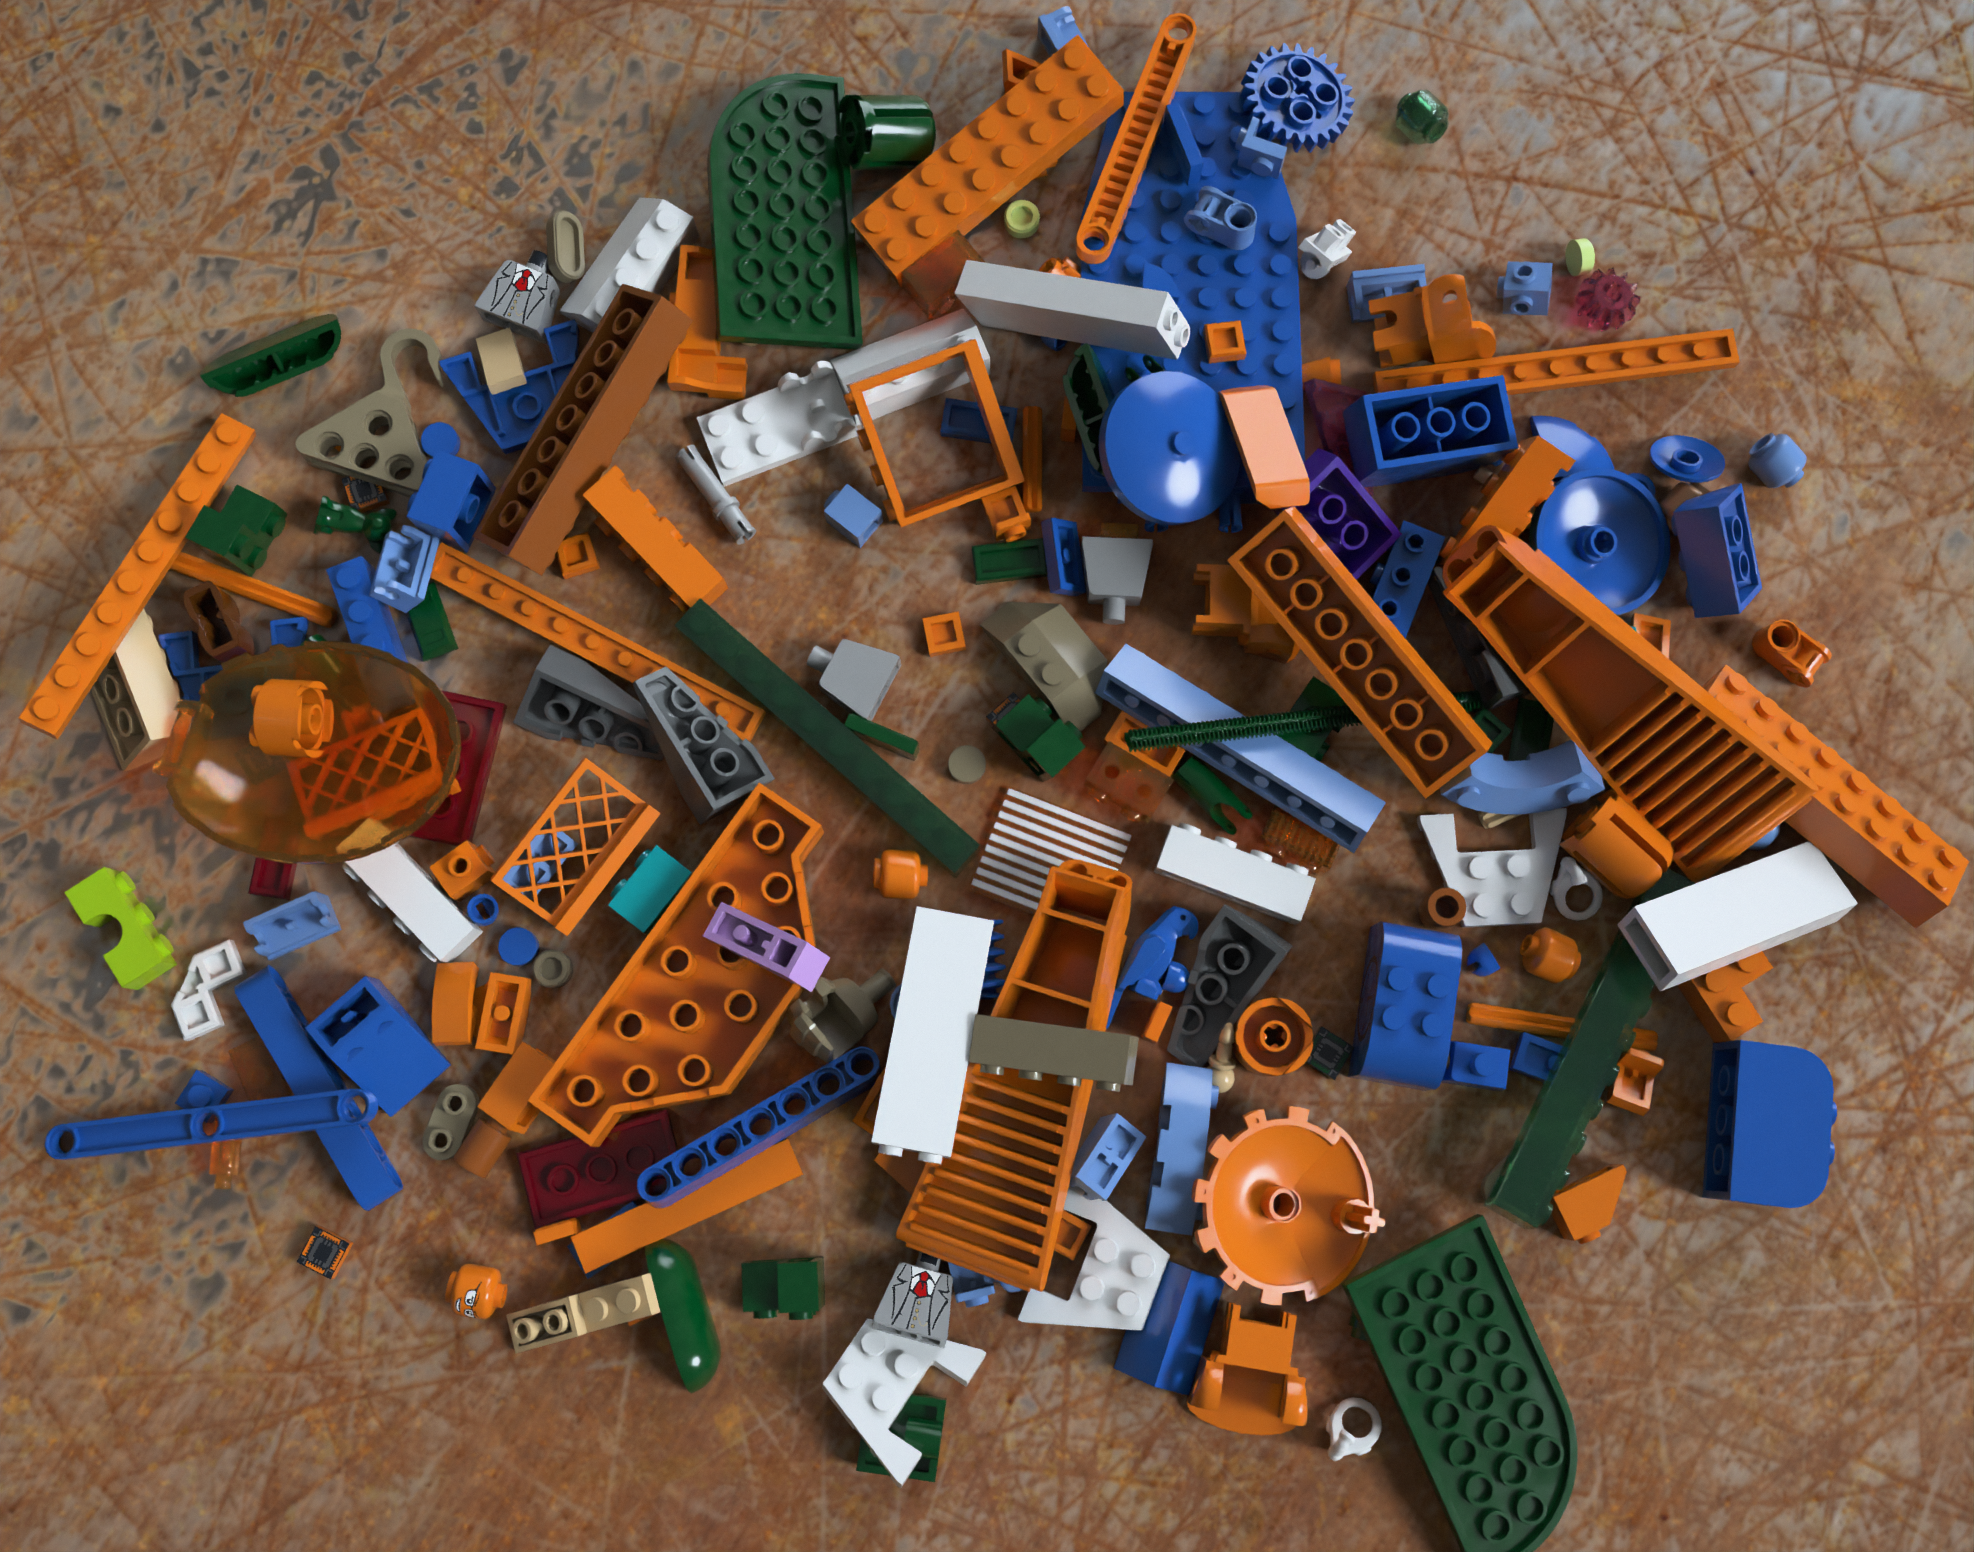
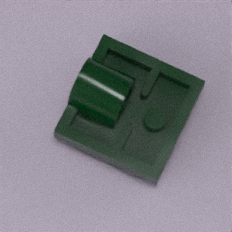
(919, 1426)

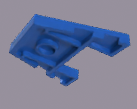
(516, 413)
(184, 652)

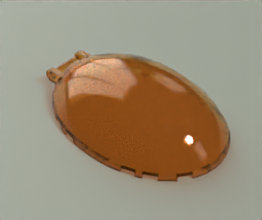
(369, 789)

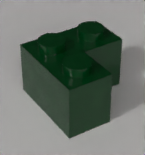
(240, 531)
(1037, 739)
(783, 1285)

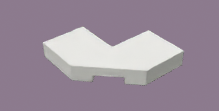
(195, 1003)

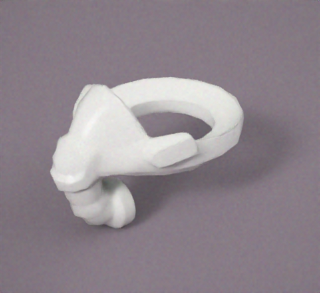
(1568, 876)
(1344, 1443)

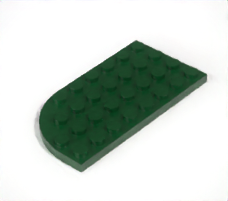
(783, 217)
(1471, 1387)

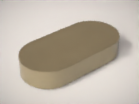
(565, 247)

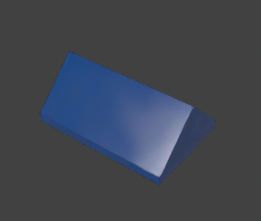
(1174, 1332)

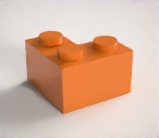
(1721, 1001)

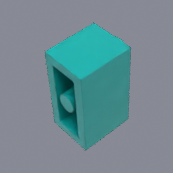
(649, 889)

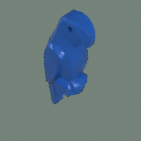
(1153, 954)

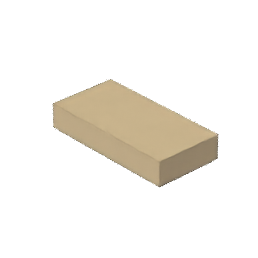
(501, 361)

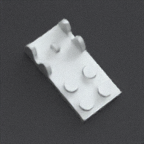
(778, 425)

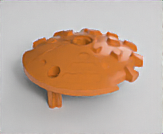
(1321, 1215)

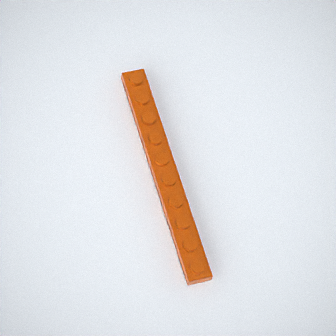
(1579, 364)
(136, 578)
(580, 634)

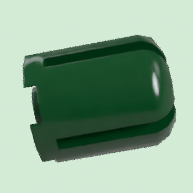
(884, 131)

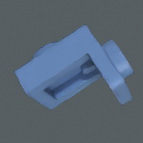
(1259, 154)
(970, 1286)

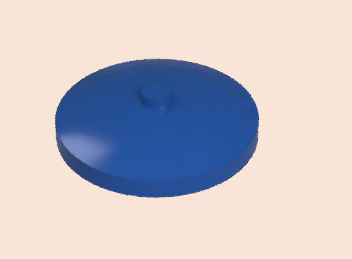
(1168, 448)
(1605, 536)

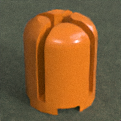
(1618, 847)

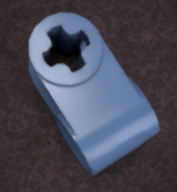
(1220, 216)

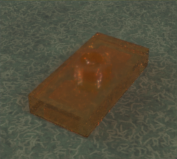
(258, 1071)

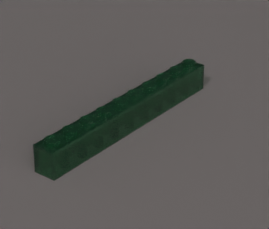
(828, 738)
(1577, 1079)

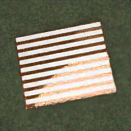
(1031, 839)

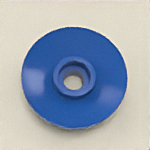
(1687, 459)

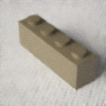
(1053, 1050)

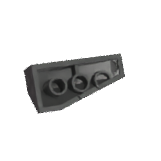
(1483, 664)
(583, 705)
(704, 755)
(1228, 973)

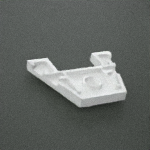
(1498, 885)
(1115, 1279)
(878, 1379)

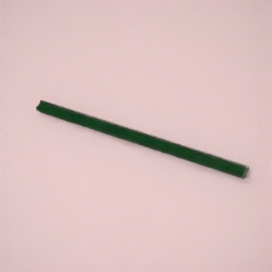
(1259, 725)

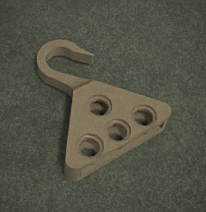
(356, 427)

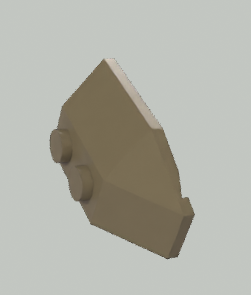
(1051, 657)

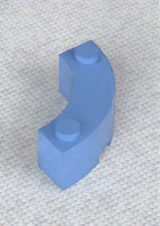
(1527, 786)
(1180, 1148)

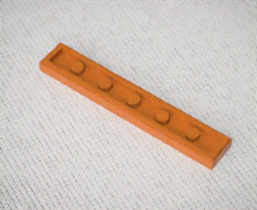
(650, 1224)

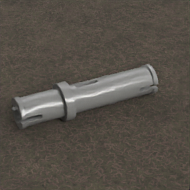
(724, 507)

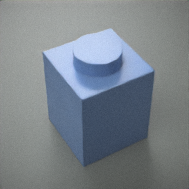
(852, 515)

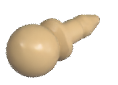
(1222, 1062)

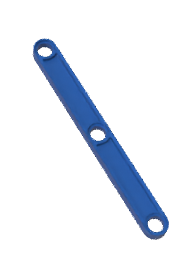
(235, 1122)

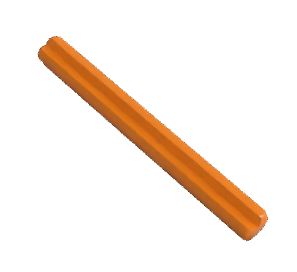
(255, 589)
(1541, 1023)

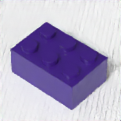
(1345, 514)

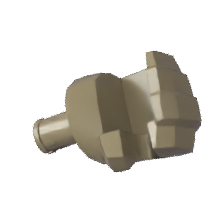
(837, 1014)

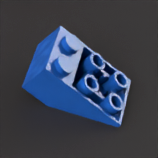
(378, 1044)

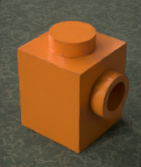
(464, 870)

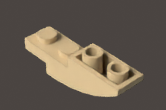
(583, 1313)

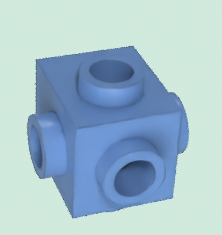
(1526, 288)

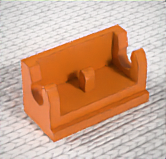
(509, 1093)

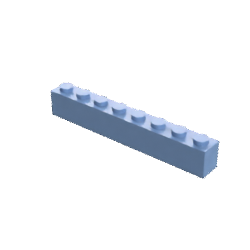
(1261, 763)

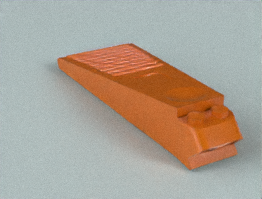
(1627, 705)
(1016, 1137)

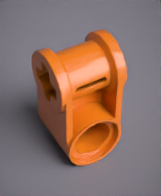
(1796, 657)

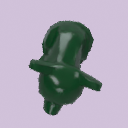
(346, 519)

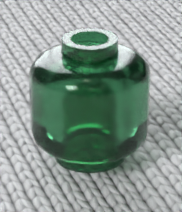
(1422, 117)

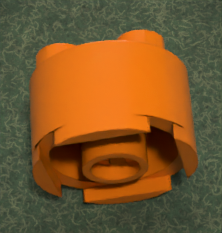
(291, 718)
(1294, 1037)

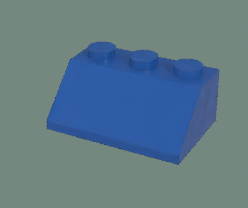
(1717, 552)

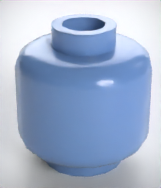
(1777, 460)

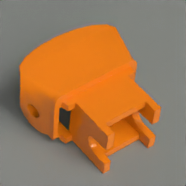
(1426, 328)
(1237, 612)
(1251, 1380)

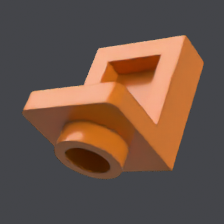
(1006, 514)
(1635, 1081)

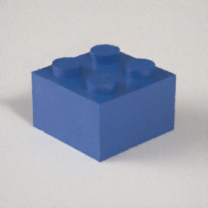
(451, 500)

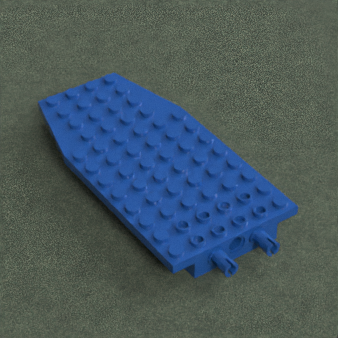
(1211, 279)

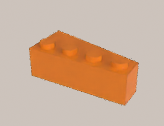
(1512, 492)
(653, 542)

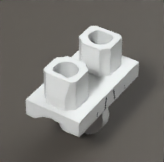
(1325, 249)

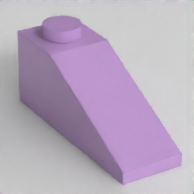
(767, 946)

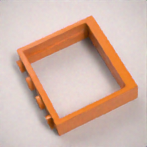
(991, 415)

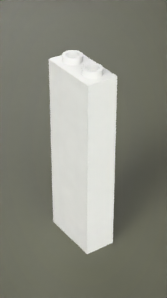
(1074, 309)
(1736, 914)
(932, 1035)

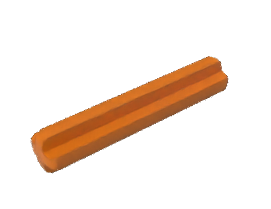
(1032, 459)

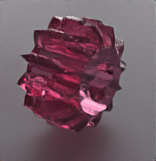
(1609, 286)

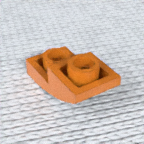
(453, 1005)

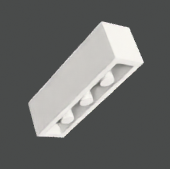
(1234, 874)
(417, 901)

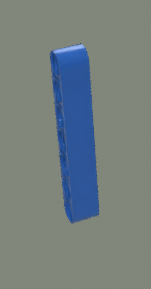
(311, 1071)
(741, 1127)

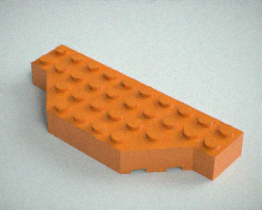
(684, 1009)

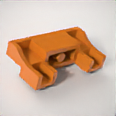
(697, 360)

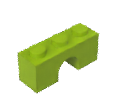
(141, 951)

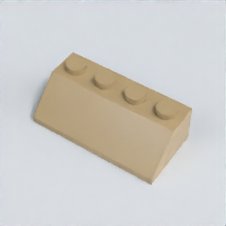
(137, 697)

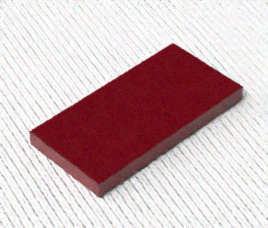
(479, 730)
(579, 1179)

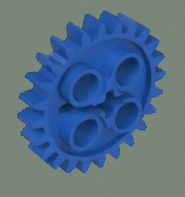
(1297, 97)

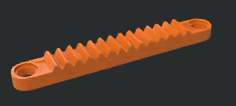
(1135, 138)

